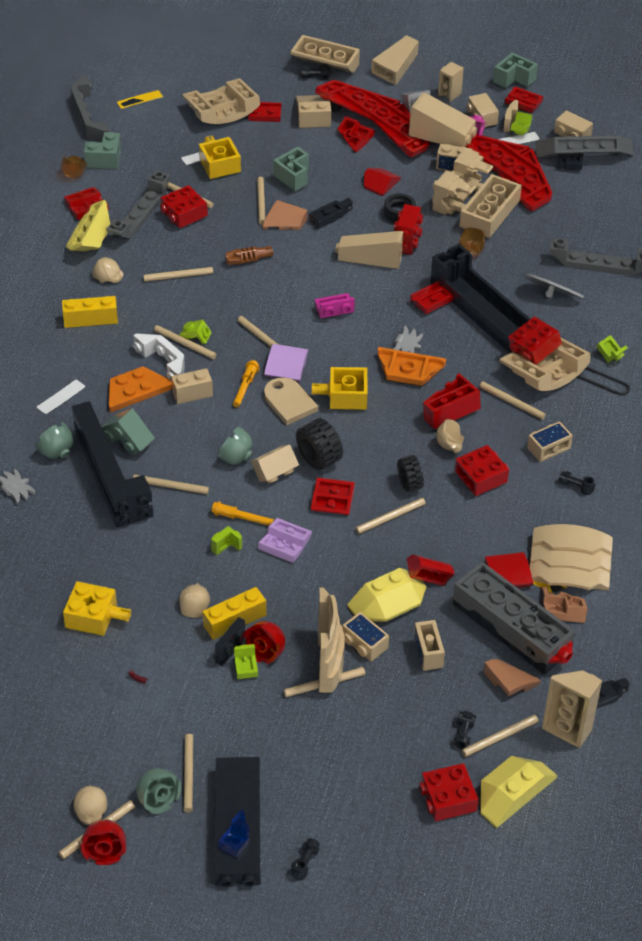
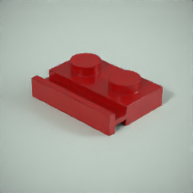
(527, 100)
(266, 112)
(431, 297)

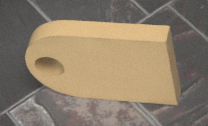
(290, 401)

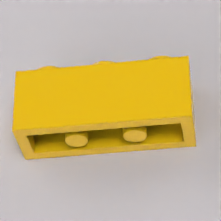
(89, 311)
(247, 605)

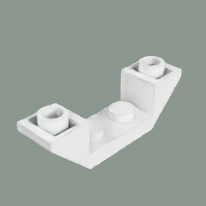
(148, 344)

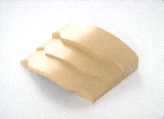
(224, 103)
(554, 370)
(571, 556)
(330, 641)

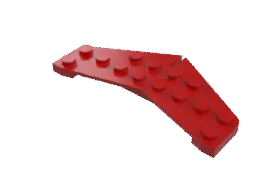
(383, 110)
(515, 164)

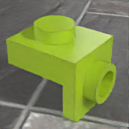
(522, 123)
(196, 329)
(610, 349)
(224, 539)
(245, 661)

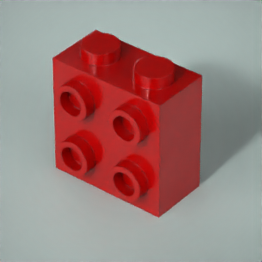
(184, 206)
(409, 222)
(535, 340)
(481, 470)
(448, 792)

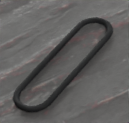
(602, 386)

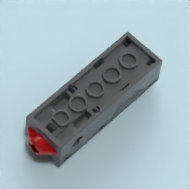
(514, 618)

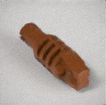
(247, 255)

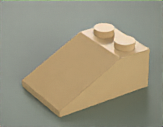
(313, 111)

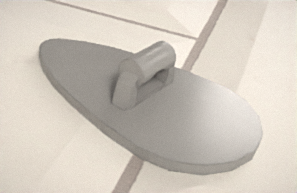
(552, 286)

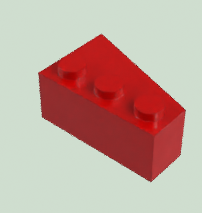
(452, 402)

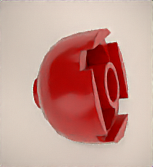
(268, 641)
(103, 842)

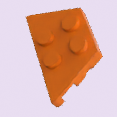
(409, 366)
(136, 387)

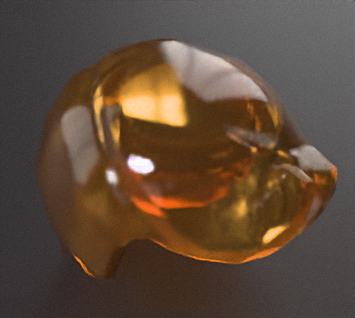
(73, 166)
(473, 240)

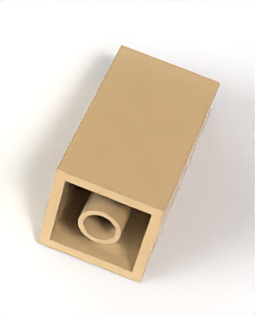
(440, 122)

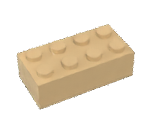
(490, 205)

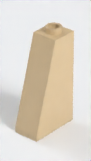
(395, 60)
(372, 249)

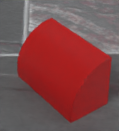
(429, 570)

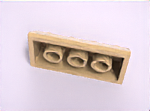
(326, 53)
(572, 706)

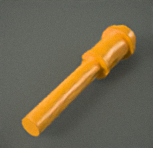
(252, 368)
(232, 512)

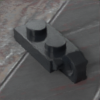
(330, 212)
(611, 691)

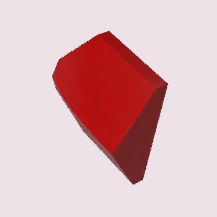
(379, 180)

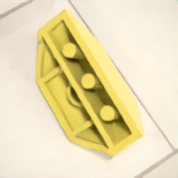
(91, 229)
(388, 596)
(512, 787)

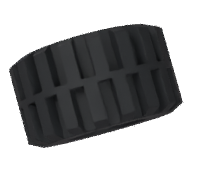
(319, 444)

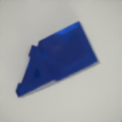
(236, 837)

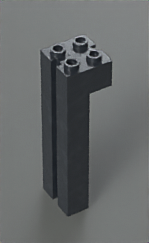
(476, 295)
(125, 499)

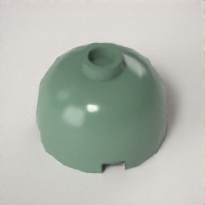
(55, 442)
(236, 447)
(158, 789)

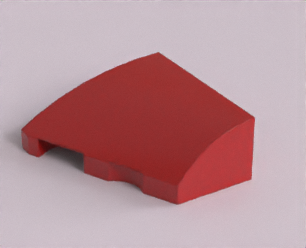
(355, 134)

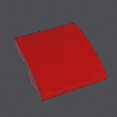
(81, 201)
(333, 496)
(512, 567)

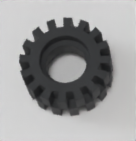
(410, 473)

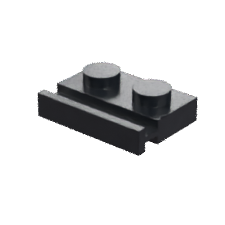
(571, 161)
(232, 637)

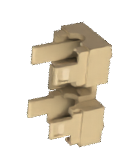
(456, 186)

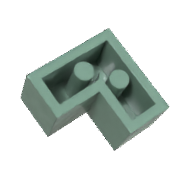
(515, 69)
(104, 154)
(292, 168)
(129, 430)

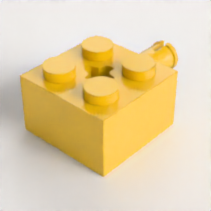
(219, 157)
(346, 388)
(92, 608)

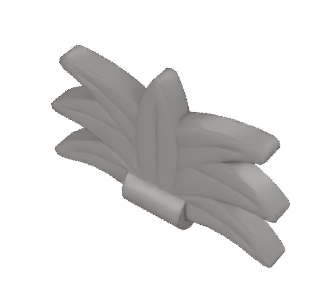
(408, 342)
(15, 486)

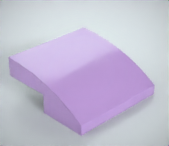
(286, 362)
(285, 540)

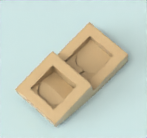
(510, 115)

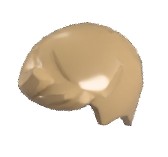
(107, 270)
(449, 436)
(194, 600)
(90, 804)

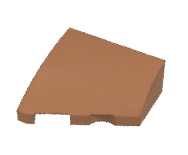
(285, 216)
(564, 606)
(509, 677)

